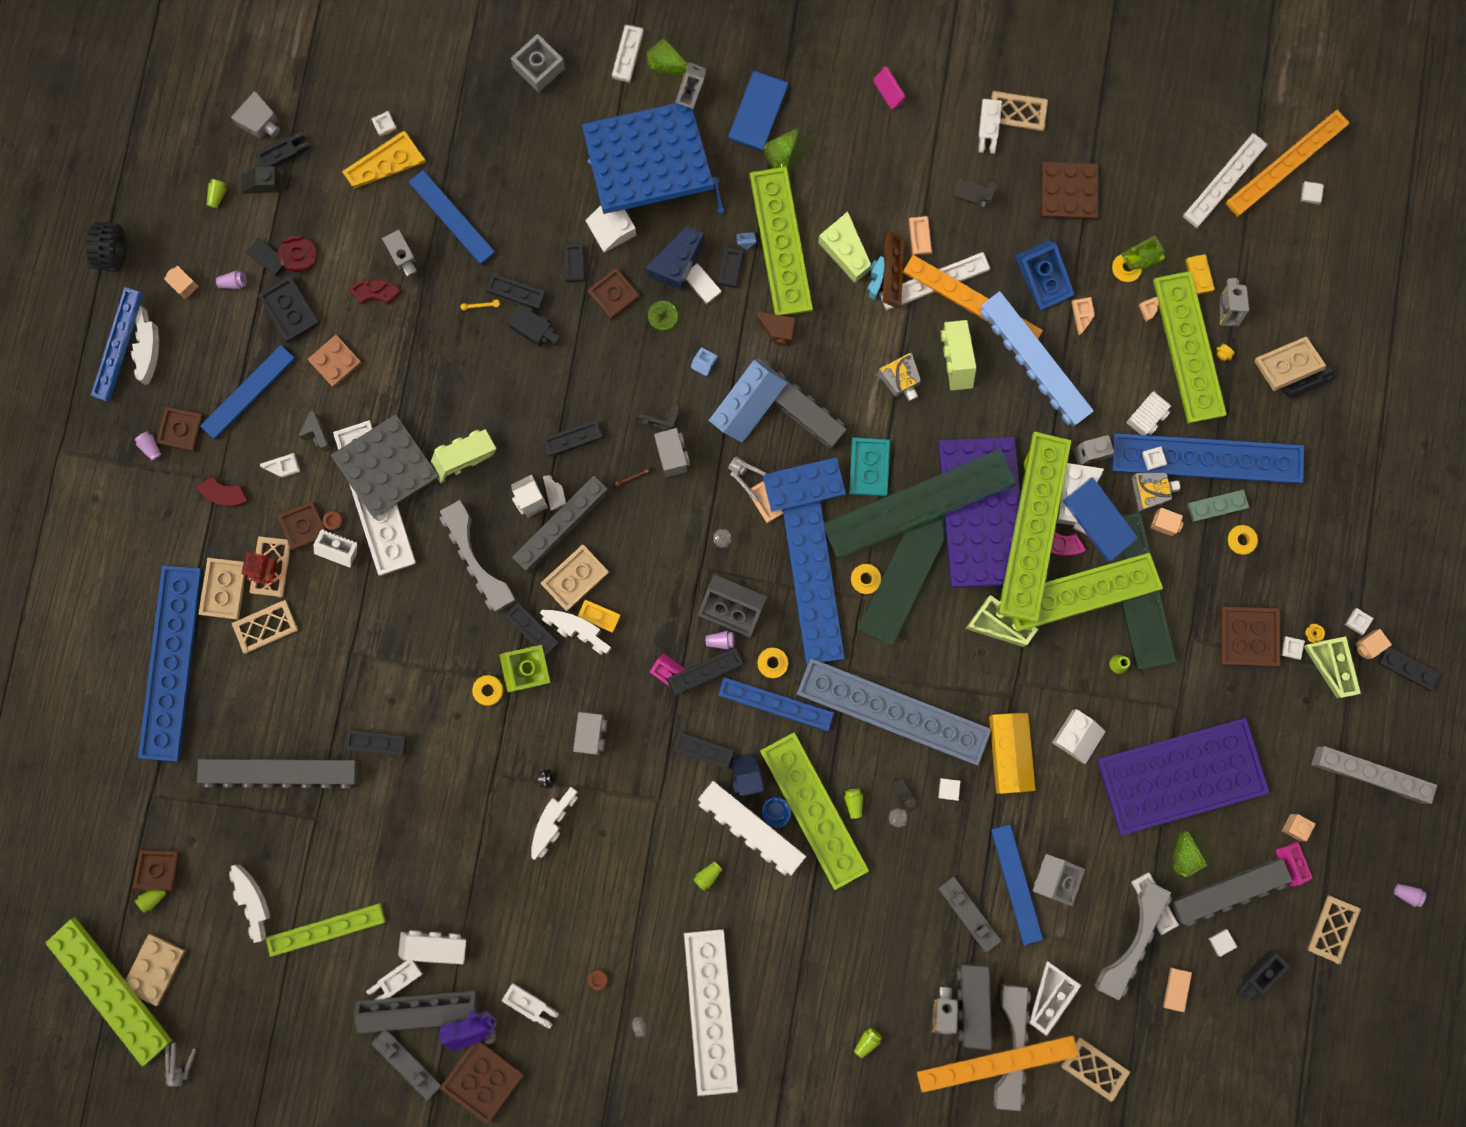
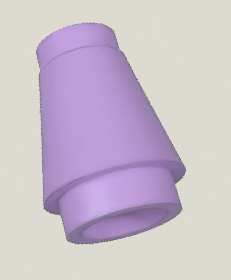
(232, 280)
(148, 445)
(720, 640)
(1411, 895)

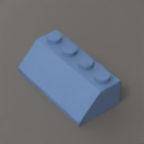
(748, 401)

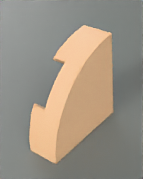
(1149, 308)

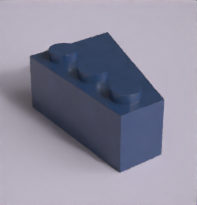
(677, 258)
(747, 775)

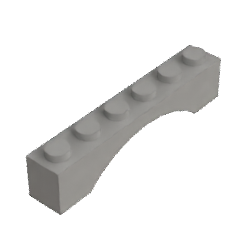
(459, 522)
(1375, 774)
(1115, 977)
(1008, 1089)

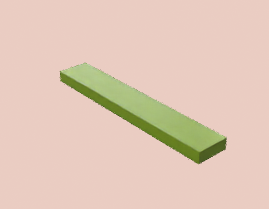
(325, 929)

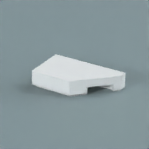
(283, 466)
(554, 492)

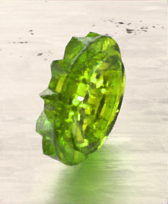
(659, 307)

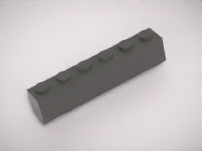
(808, 414)
(560, 524)
(1230, 891)
(414, 1011)

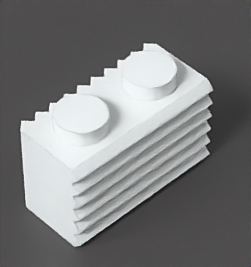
(1148, 414)
(335, 548)

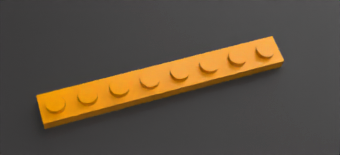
(1287, 163)
(951, 288)
(998, 1064)

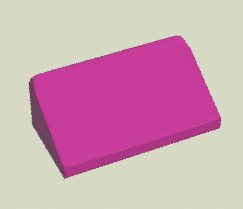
(889, 88)
(665, 668)
(1295, 863)

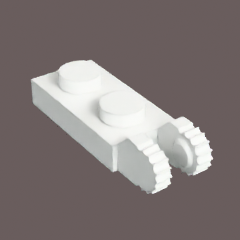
(989, 123)
(397, 979)
(528, 1005)

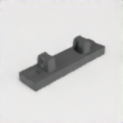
(969, 914)
(406, 1064)

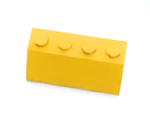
(1012, 753)

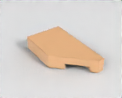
(1083, 313)

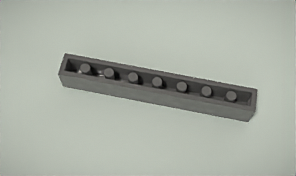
(278, 772)

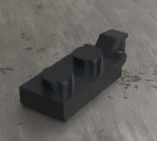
(1308, 383)

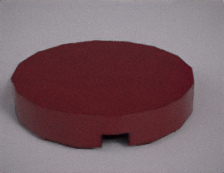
(297, 253)

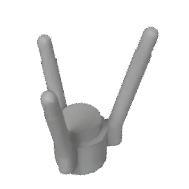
(740, 467)
(175, 1074)

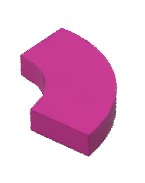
(1066, 545)

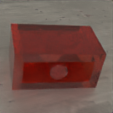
(259, 568)

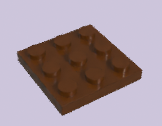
(1069, 190)
(1250, 636)
(481, 1081)

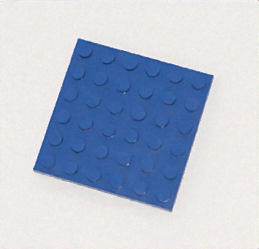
(647, 157)

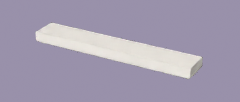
(1225, 180)
(960, 271)

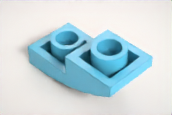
(877, 274)

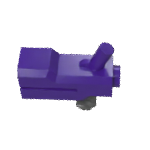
(469, 1032)

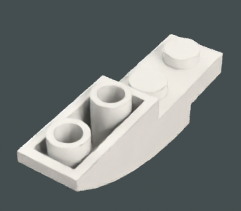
(145, 352)
(570, 624)
(546, 828)
(249, 893)

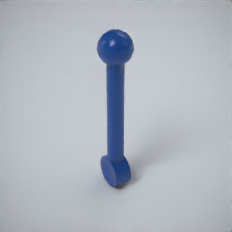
(721, 210)

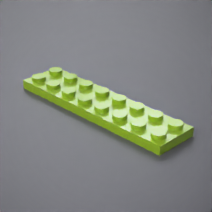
(781, 242)
(1189, 347)
(1095, 590)
(814, 811)
(108, 991)

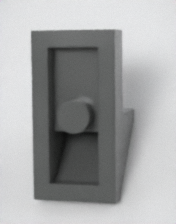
(313, 427)

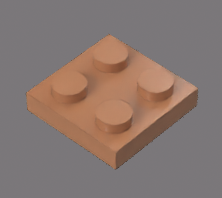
(334, 361)

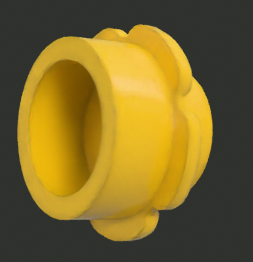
(1225, 352)
(1315, 628)

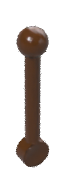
(618, 483)

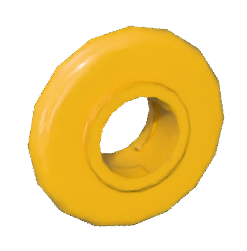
(1123, 275)
(1249, 533)
(856, 578)
(772, 672)
(480, 683)

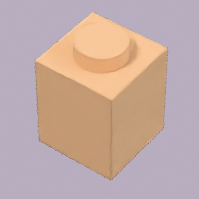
(180, 282)
(1167, 522)
(1372, 644)
(1298, 827)

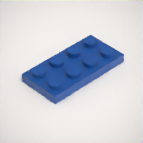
(804, 485)

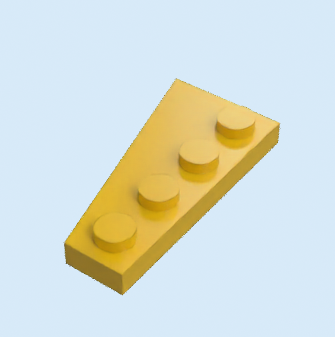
(384, 161)

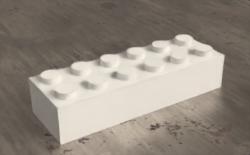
(752, 828)

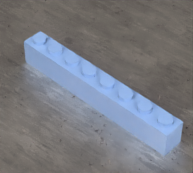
(1036, 359)

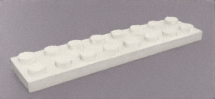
(386, 532)
(710, 1012)

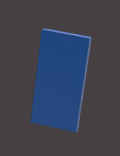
(758, 111)
(1100, 519)

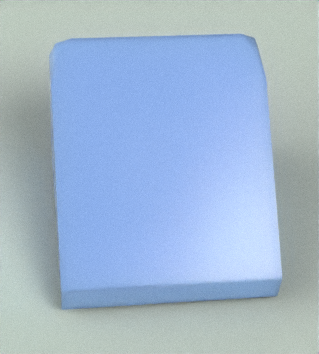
(703, 361)

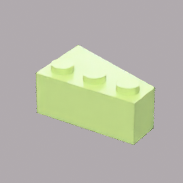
(846, 248)
(959, 355)
(462, 454)
(1001, 627)
(1335, 665)

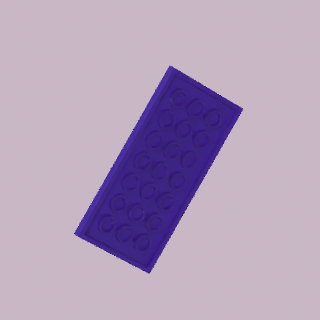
(983, 531)
(1182, 776)

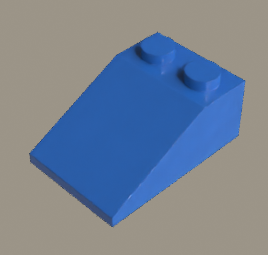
(1045, 274)

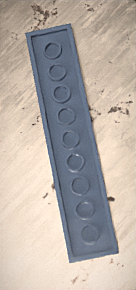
(894, 712)

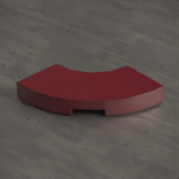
(373, 290)
(222, 494)

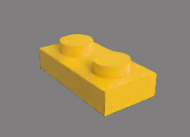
(1201, 274)
(599, 616)

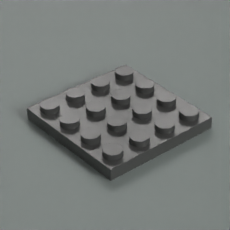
(384, 466)

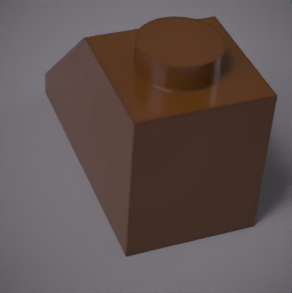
(777, 327)

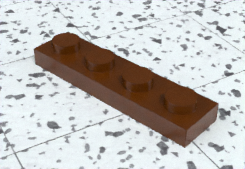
(893, 270)

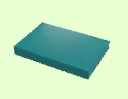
(869, 467)

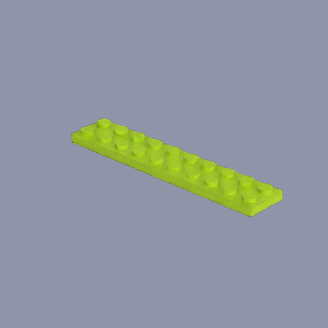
(1034, 527)

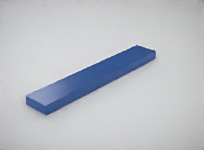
(452, 217)
(117, 344)
(247, 392)
(776, 704)
(1016, 884)

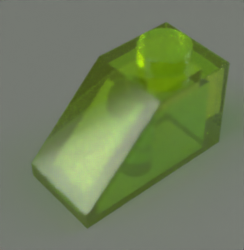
(665, 59)
(781, 149)
(1144, 254)
(1187, 856)

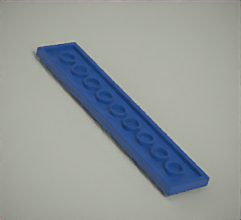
(1211, 458)
(813, 583)
(170, 663)

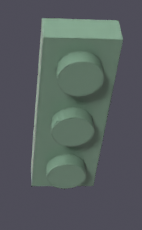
(1218, 505)

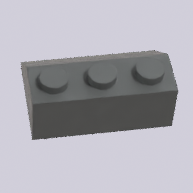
(732, 605)

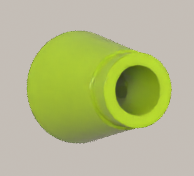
(216, 191)
(1116, 666)
(854, 802)
(707, 876)
(149, 900)
(868, 1041)

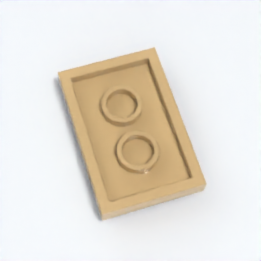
(1290, 363)
(574, 577)
(222, 589)
(154, 969)

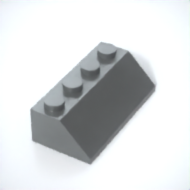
(975, 1005)

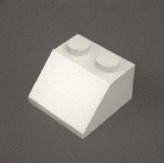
(611, 228)
(1079, 736)

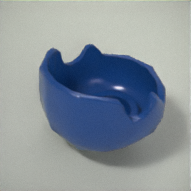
(776, 812)

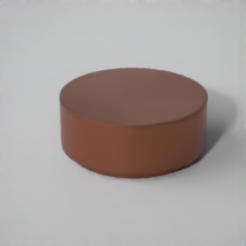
(332, 521)
(597, 979)

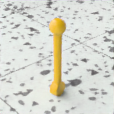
(495, 303)

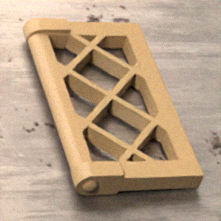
(1028, 101)
(282, 577)
(251, 618)
(1318, 929)
(1110, 1064)

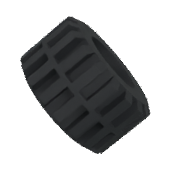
(106, 246)

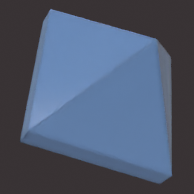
(746, 240)

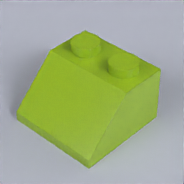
(524, 668)

